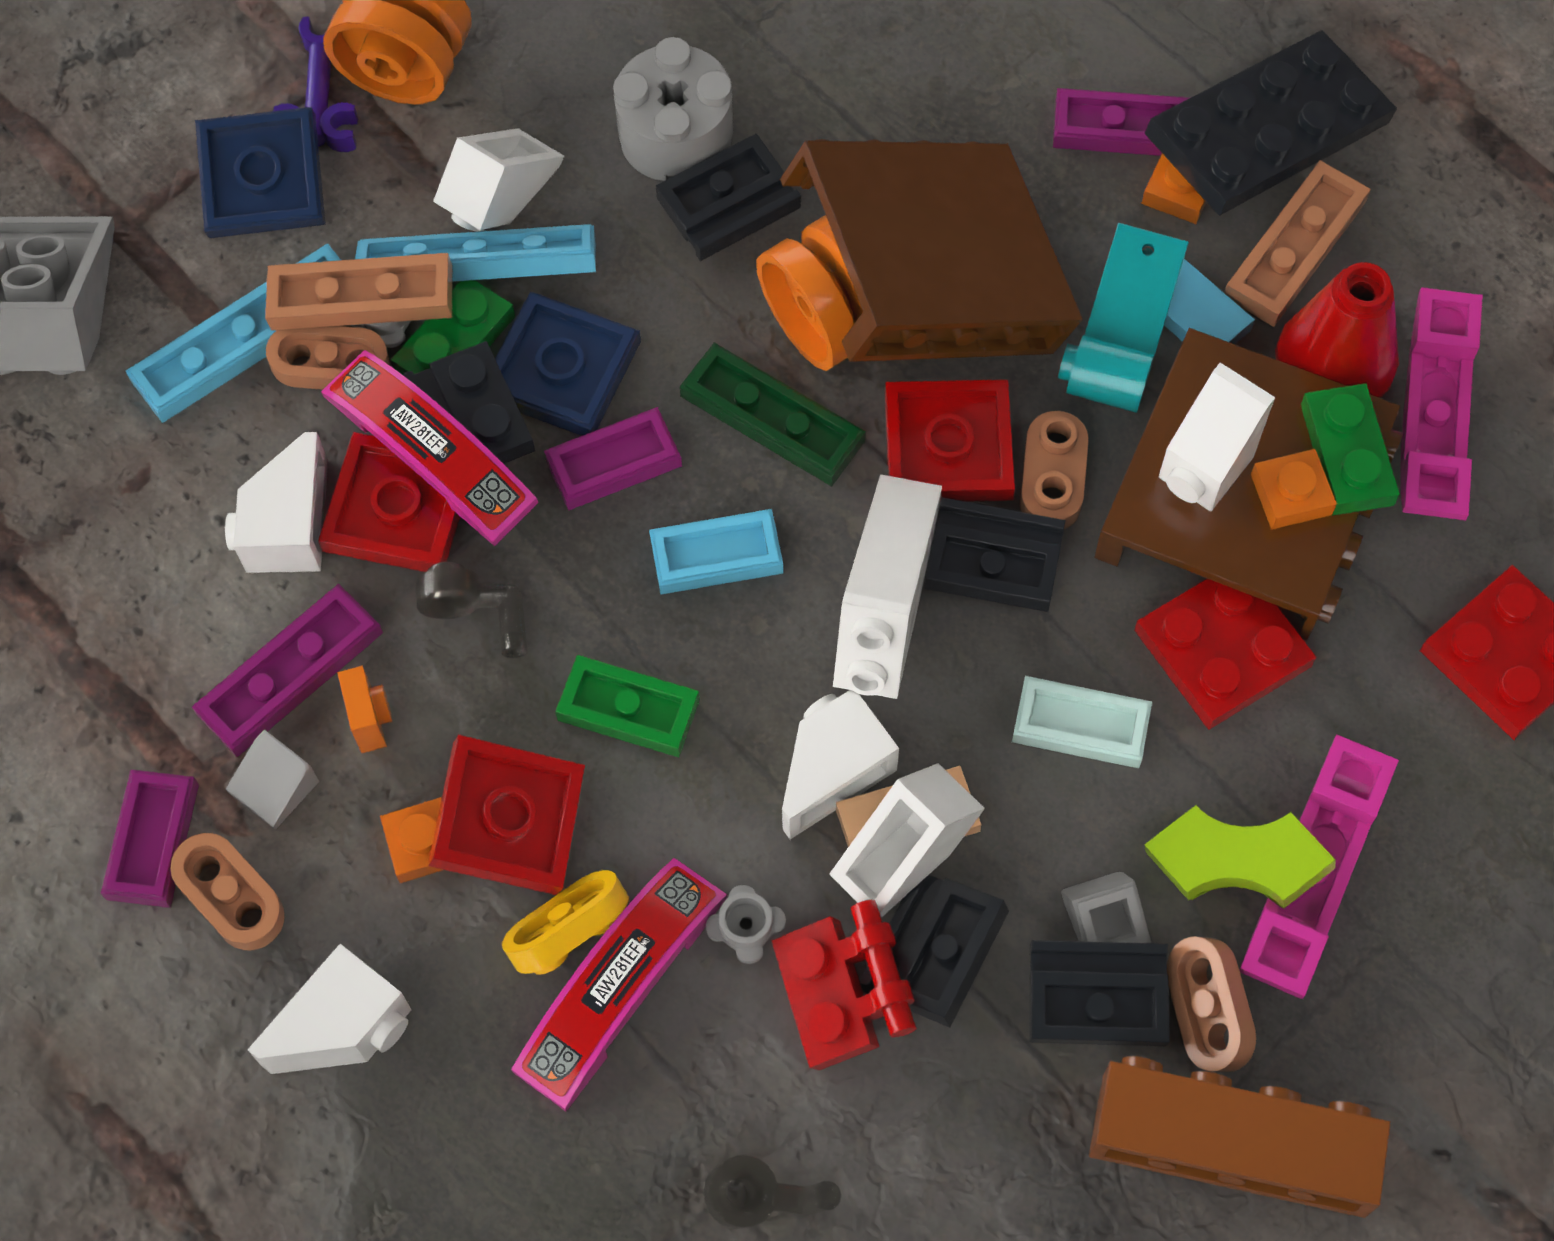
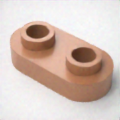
(329, 353)
(1054, 466)
(230, 893)
(1211, 1007)

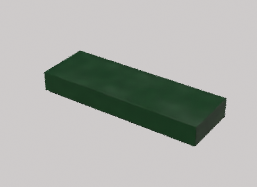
(772, 414)

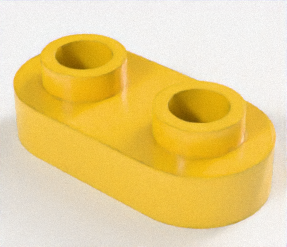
(564, 922)

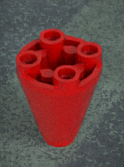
(1347, 331)

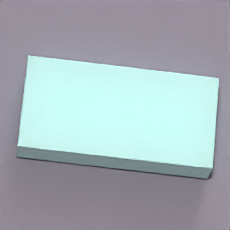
(1082, 722)

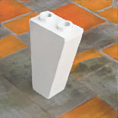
(886, 587)

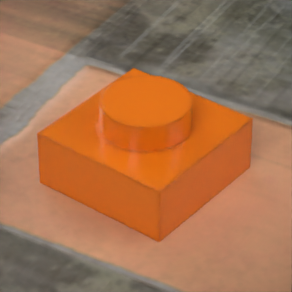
(1172, 193)
(1293, 489)
(365, 707)
(410, 839)

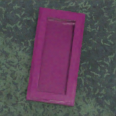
(613, 458)
(148, 832)

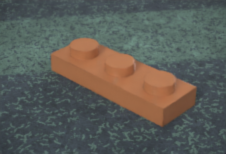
(1297, 243)
(359, 291)

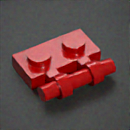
(826, 991)

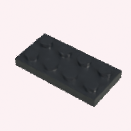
(1270, 122)

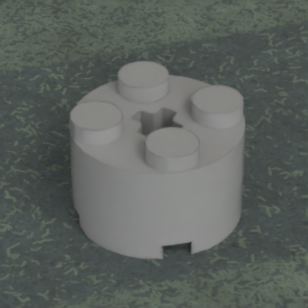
(672, 108)

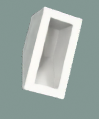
(494, 177)
(1216, 438)
(282, 511)
(835, 757)
(907, 837)
(334, 1019)

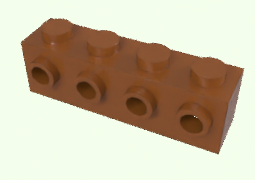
(1241, 1137)

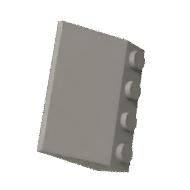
(52, 291)

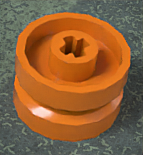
(398, 46)
(811, 293)

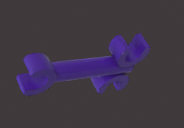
(317, 95)

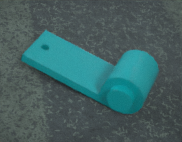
(1125, 319)

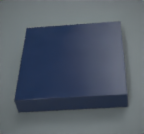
(260, 172)
(565, 363)

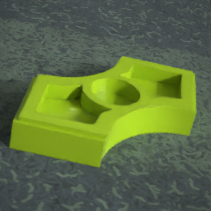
(1269, 858)

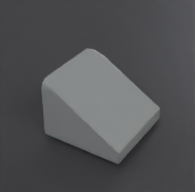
(271, 780)
(1107, 910)

